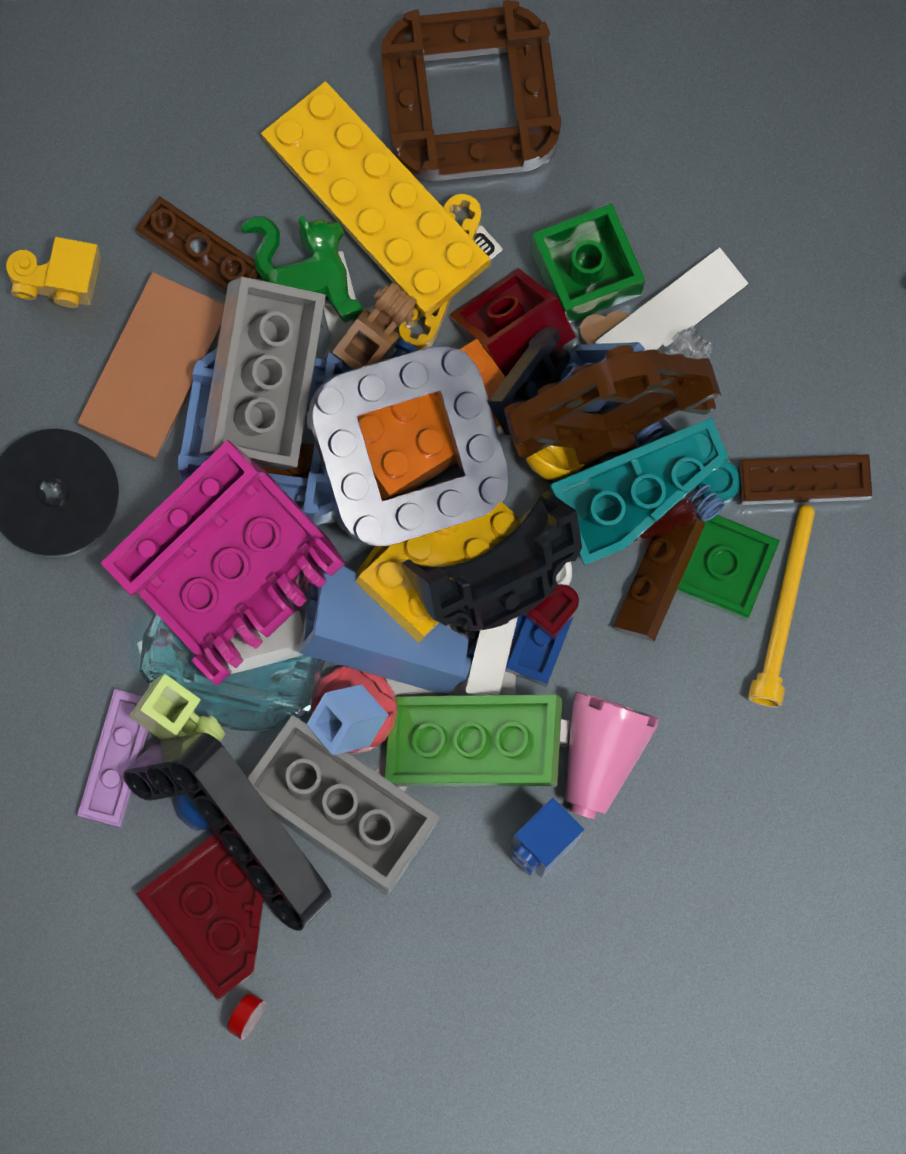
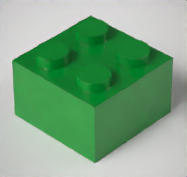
(588, 263)

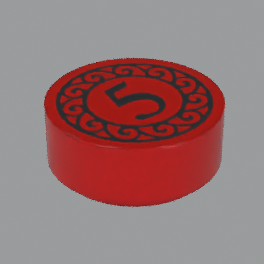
(246, 1016)

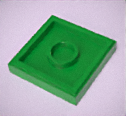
(728, 566)

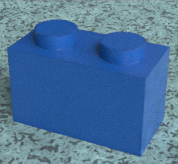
(545, 839)

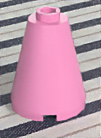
(602, 751)

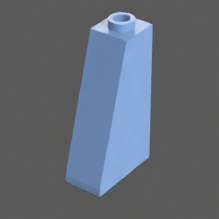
(356, 632)

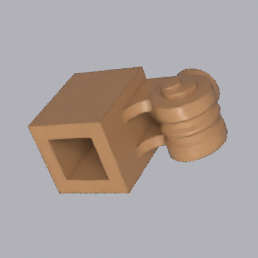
(374, 332)

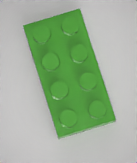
(475, 741)

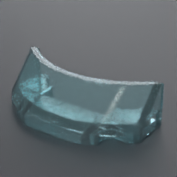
(243, 700)

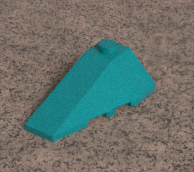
(637, 488)

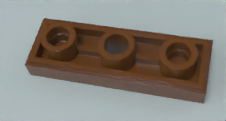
(178, 233)

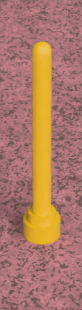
(768, 687)

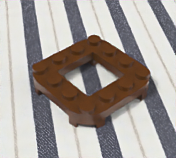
(468, 34)
(642, 384)

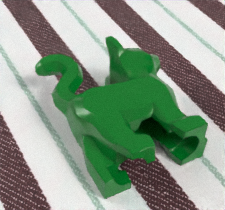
(320, 273)

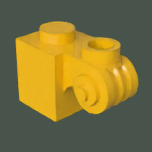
(66, 278)

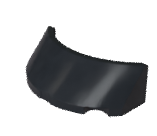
(507, 577)

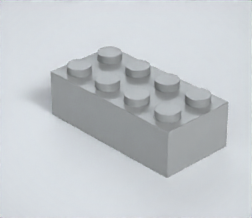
(263, 371)
(342, 806)

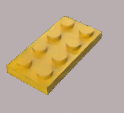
(390, 586)

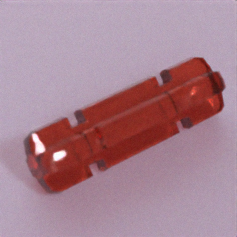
(680, 514)

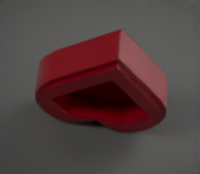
(555, 611)

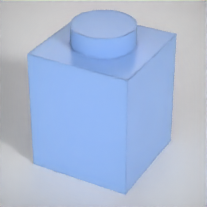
(347, 719)

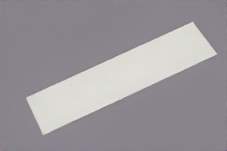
(680, 304)

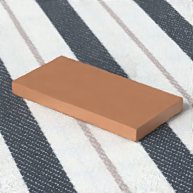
(153, 367)

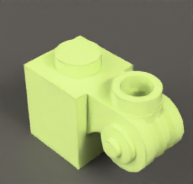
(168, 712)

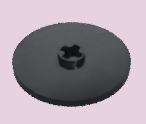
(65, 523)

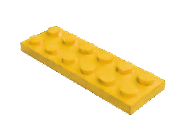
(376, 199)

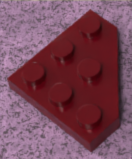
(209, 914)

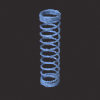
(712, 506)

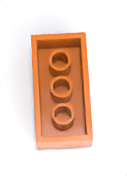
(411, 438)

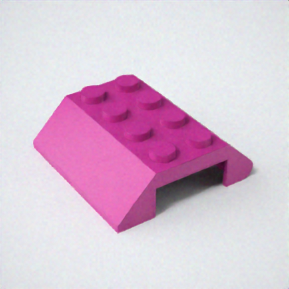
(224, 559)

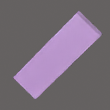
(119, 746)

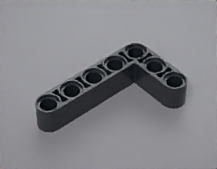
(238, 816)

